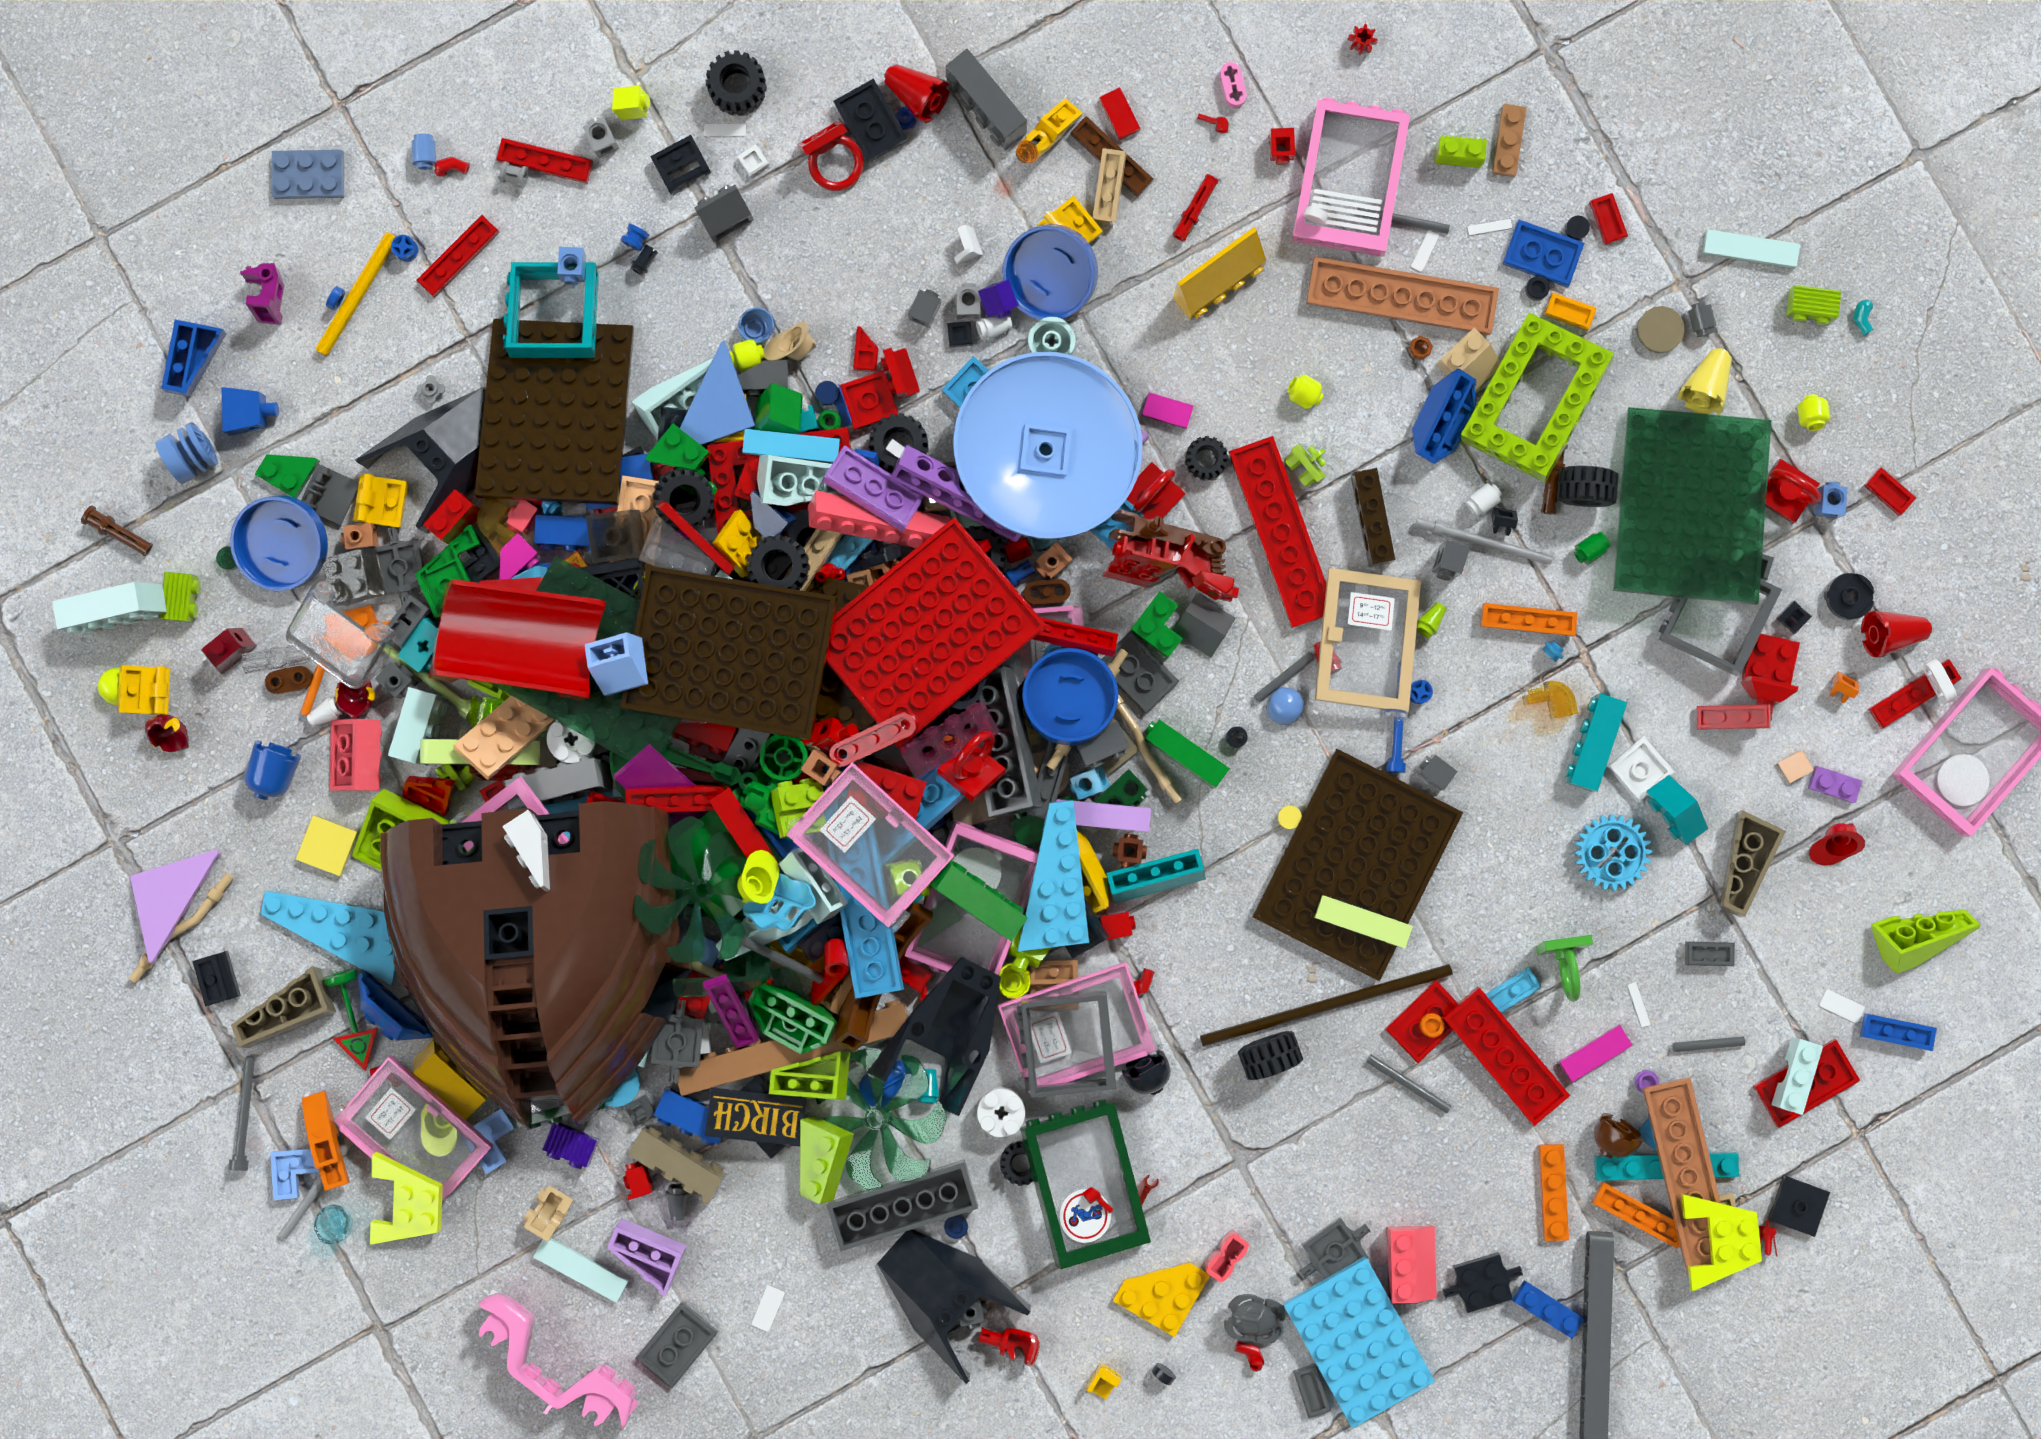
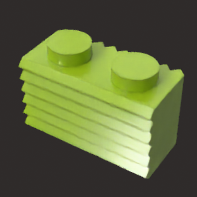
(1460, 151)
(1813, 304)
(180, 596)

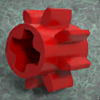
(1368, 38)

